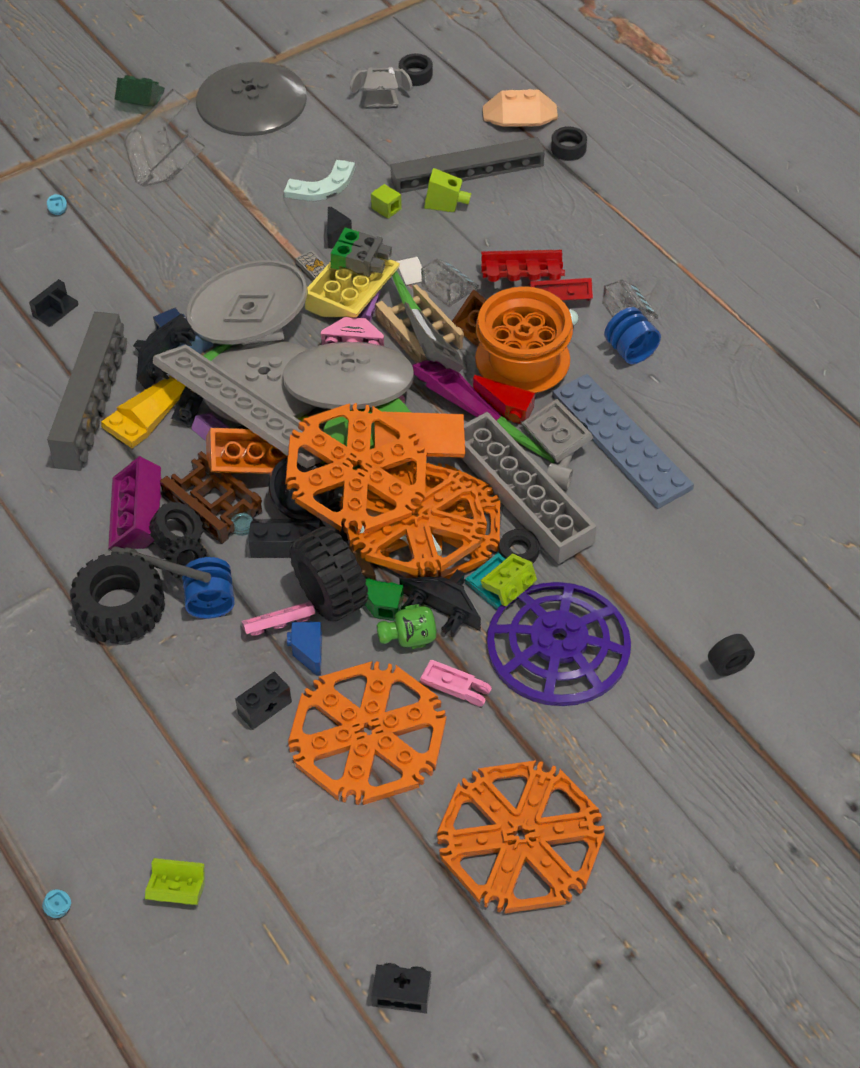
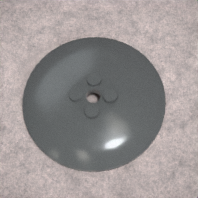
(272, 103)

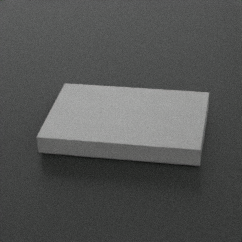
(557, 430)

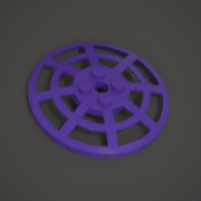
(559, 651)

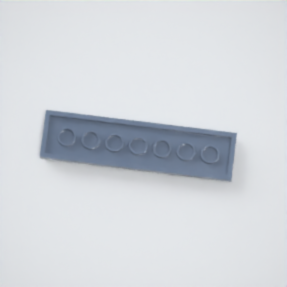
(624, 441)

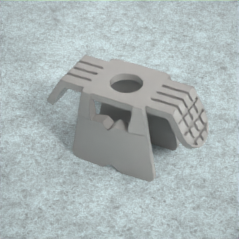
(381, 85)

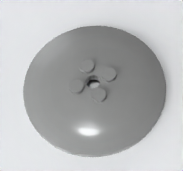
(247, 302)
(253, 359)
(348, 374)

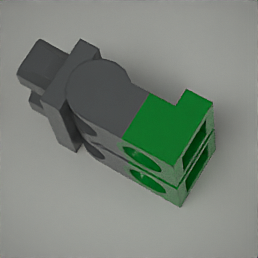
(360, 252)

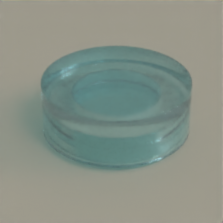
(241, 524)

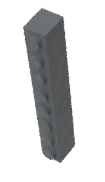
(469, 164)

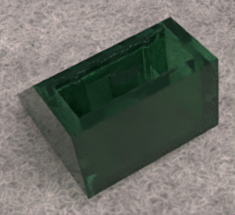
(138, 91)

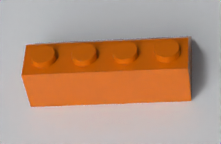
(240, 452)

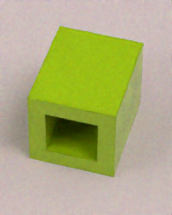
(386, 201)

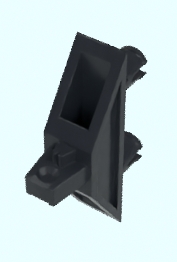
(162, 340)
(445, 596)

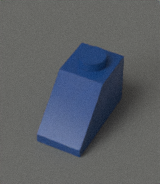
(307, 644)

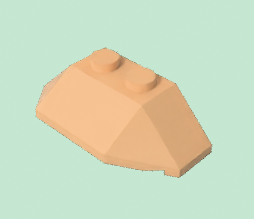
(520, 108)

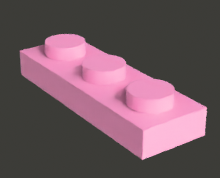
(278, 619)

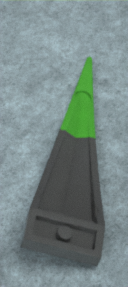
(430, 340)

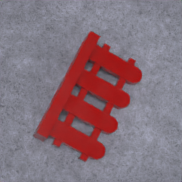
(522, 263)

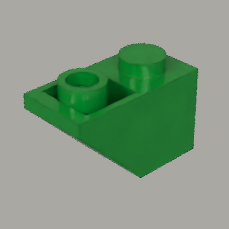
(384, 599)

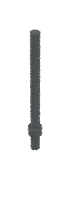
(168, 566)

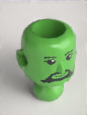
(411, 627)

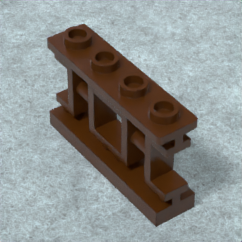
(176, 488)

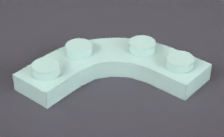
(319, 190)

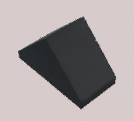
(335, 225)

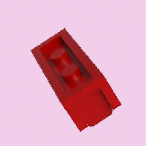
(567, 288)

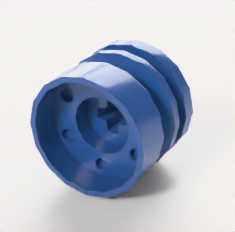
(632, 335)
(212, 597)

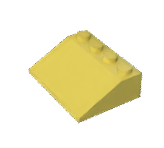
(345, 291)

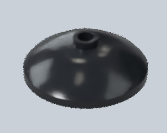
(283, 497)

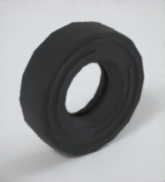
(521, 536)

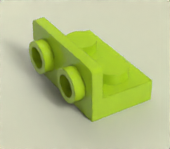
(510, 578)

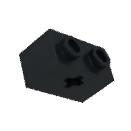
(263, 700)
(387, 991)

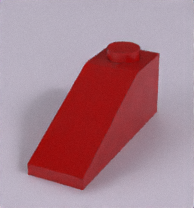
(509, 401)

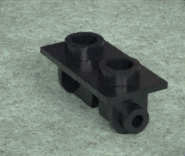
(187, 407)

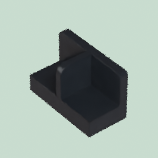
(52, 304)

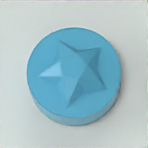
(57, 204)
(56, 903)

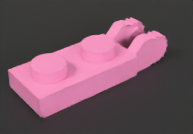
(455, 682)

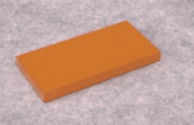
(437, 432)

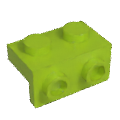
(176, 881)

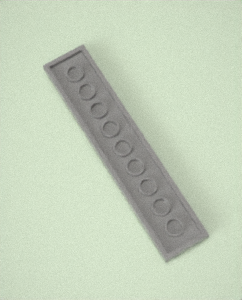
(233, 398)

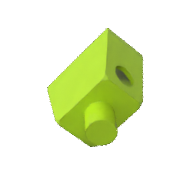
(445, 192)

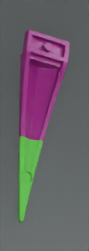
(457, 390)

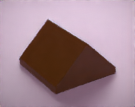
(468, 315)

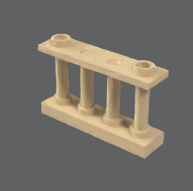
(407, 340)

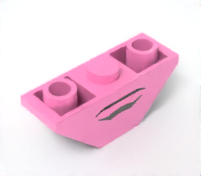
(352, 330)

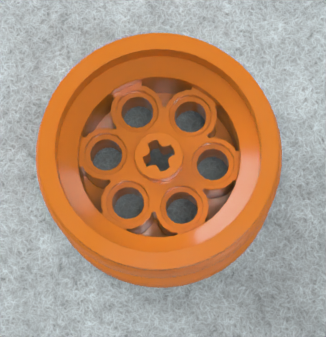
(524, 338)

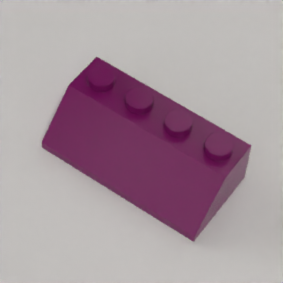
(133, 504)

